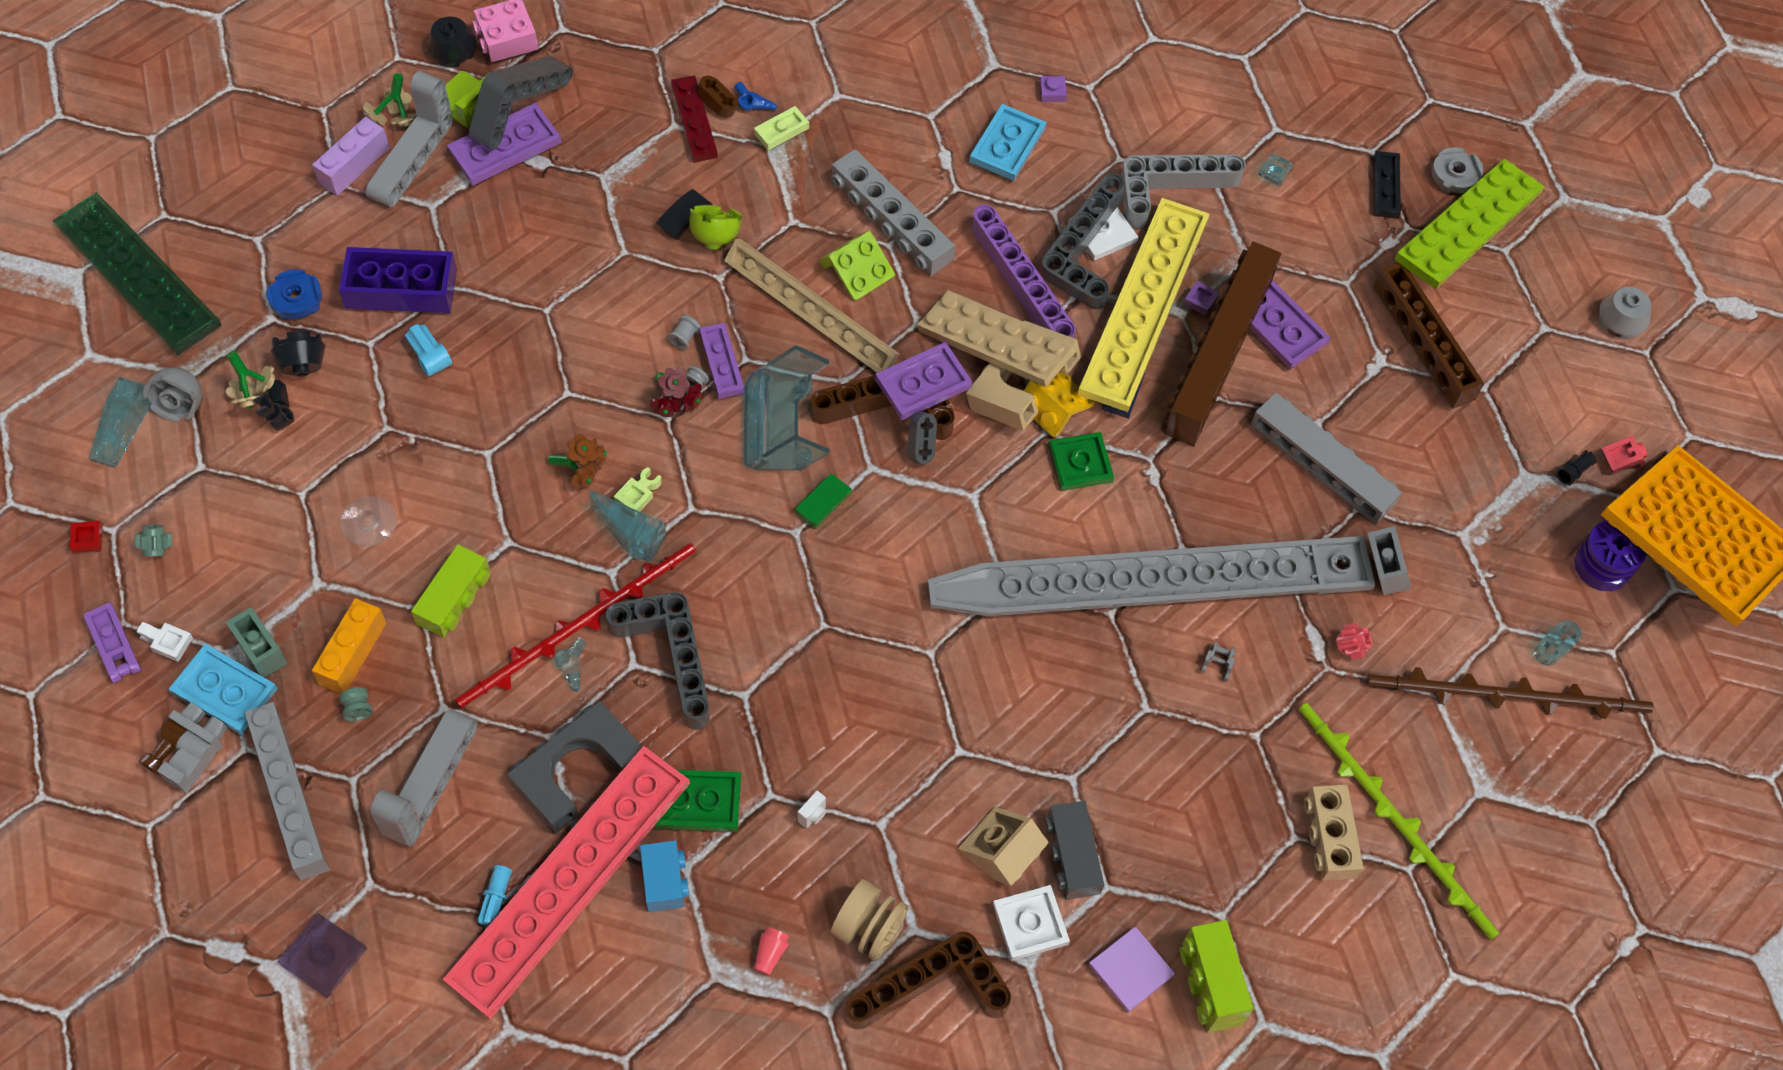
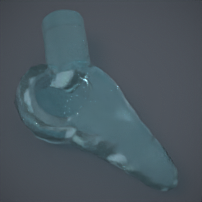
(570, 663)

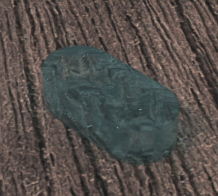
(1562, 647)

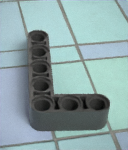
(509, 85)
(1080, 241)
(680, 647)

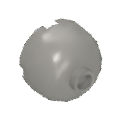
(173, 393)

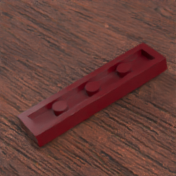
(694, 119)

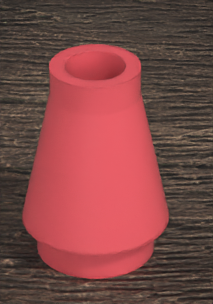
(770, 949)

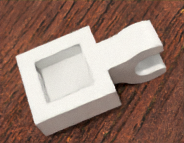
(167, 642)

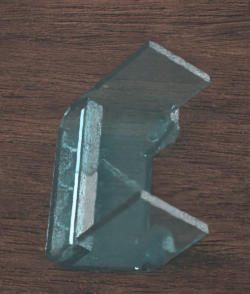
(772, 412)

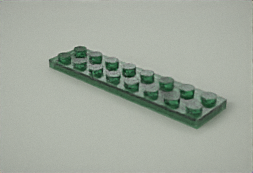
(137, 273)

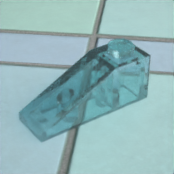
(119, 422)
(634, 530)

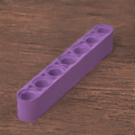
(1000, 246)

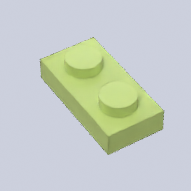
(781, 128)

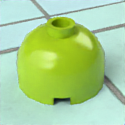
(714, 226)

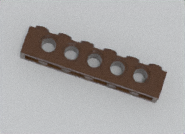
(1428, 335)

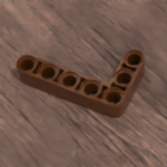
(864, 402)
(929, 977)

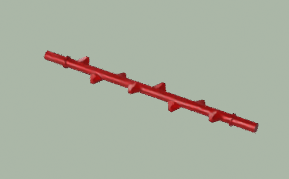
(589, 619)

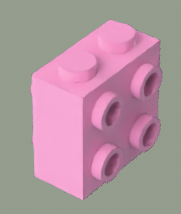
(505, 30)

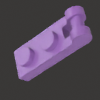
(112, 641)

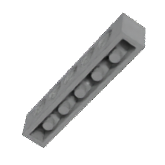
(879, 198)

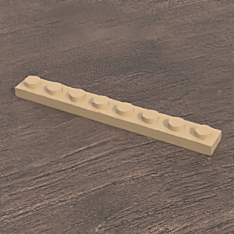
(811, 306)

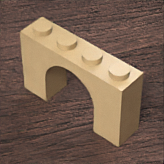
(1004, 403)

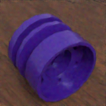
(1607, 558)

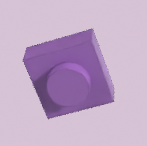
(1053, 89)
(1201, 298)

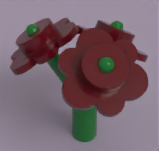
(674, 384)

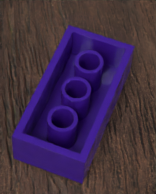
(398, 280)

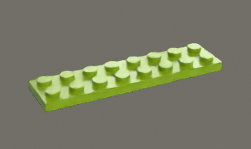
(1469, 223)

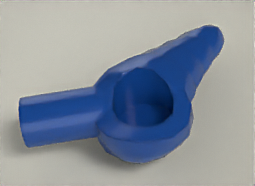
(752, 100)

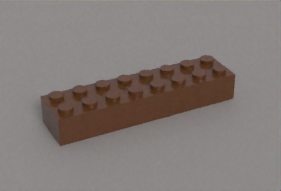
(1221, 343)

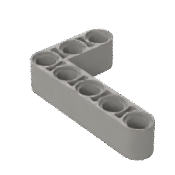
(417, 143)
(1173, 172)
(406, 815)

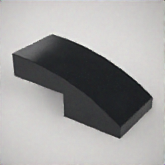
(676, 218)

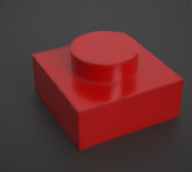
(86, 536)

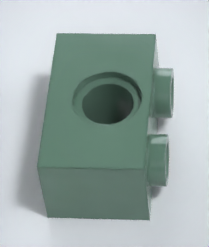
(256, 642)

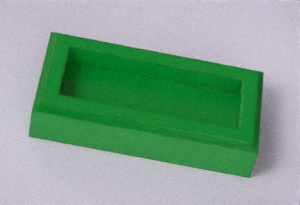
(823, 501)

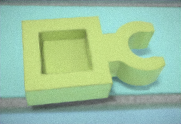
(638, 494)

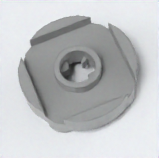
(1454, 182)

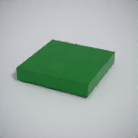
(1081, 461)

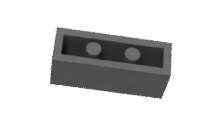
(1074, 850)

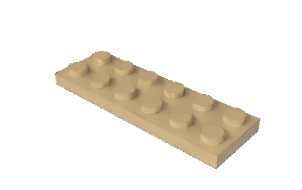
(997, 338)

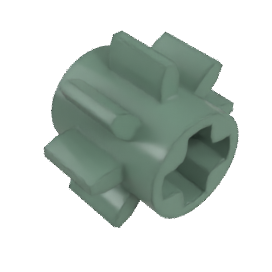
(153, 540)

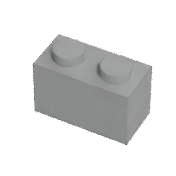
(1389, 560)

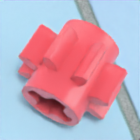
(1354, 641)

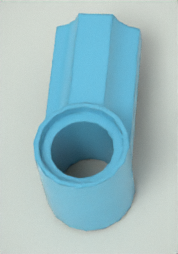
(429, 354)

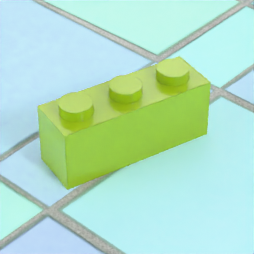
(451, 591)

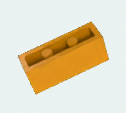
(349, 646)

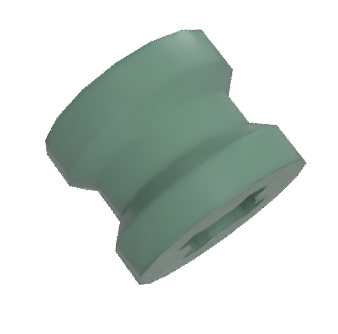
(355, 704)

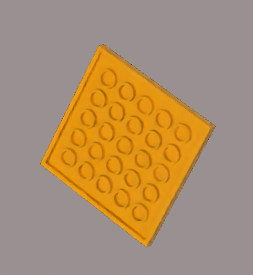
(1702, 534)

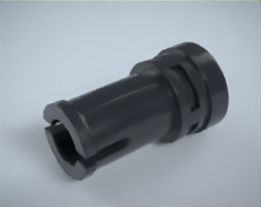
(1572, 470)

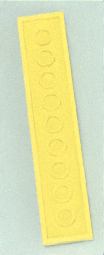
(1143, 305)

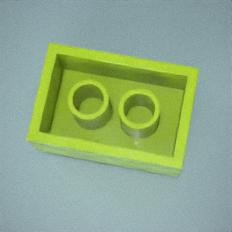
(1216, 976)

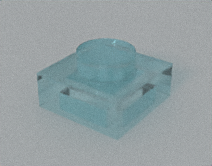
(1276, 169)

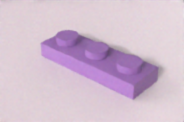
(721, 360)

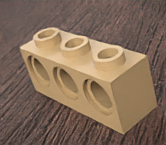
(1342, 821)

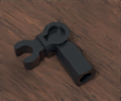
(275, 406)

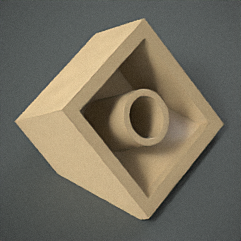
(1004, 845)

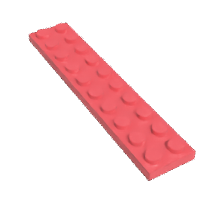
(566, 882)

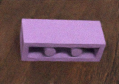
(351, 156)

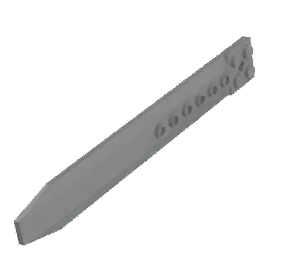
(1155, 577)

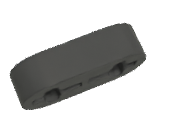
(922, 437)

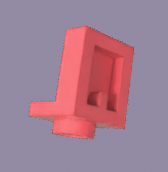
(1625, 454)

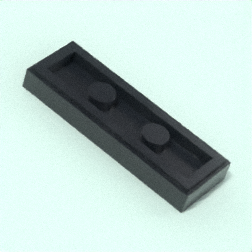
(1386, 184)

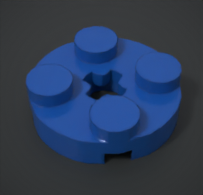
(298, 307)

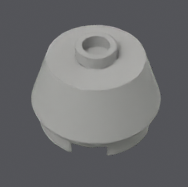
(1626, 312)

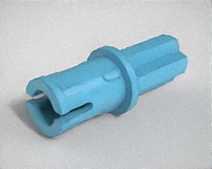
(494, 895)

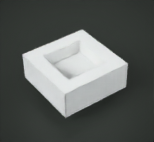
(812, 810)

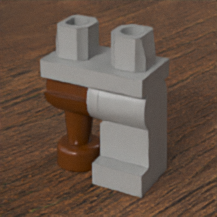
(193, 745)

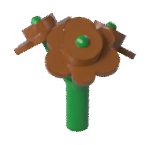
(582, 452)

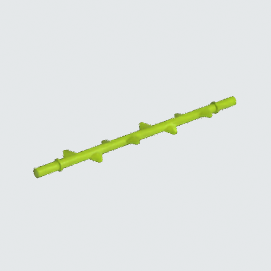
(1407, 826)

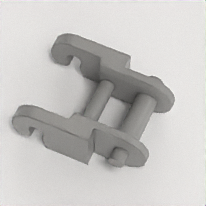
(1228, 664)

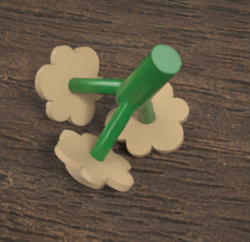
(396, 101)
(242, 389)

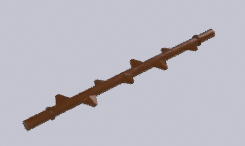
(1497, 695)

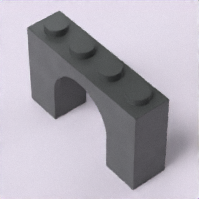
(593, 730)

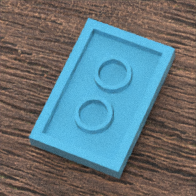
(1008, 142)
(222, 688)

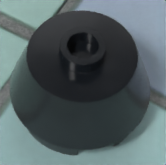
(451, 41)
(298, 353)

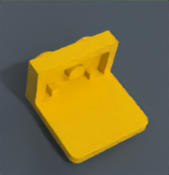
(1057, 403)

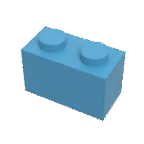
(663, 877)

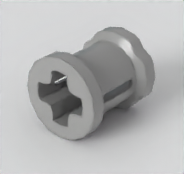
(683, 332)

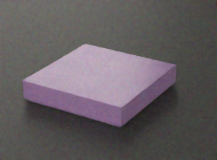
(1131, 969)

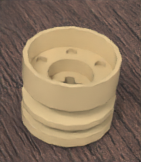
(870, 920)

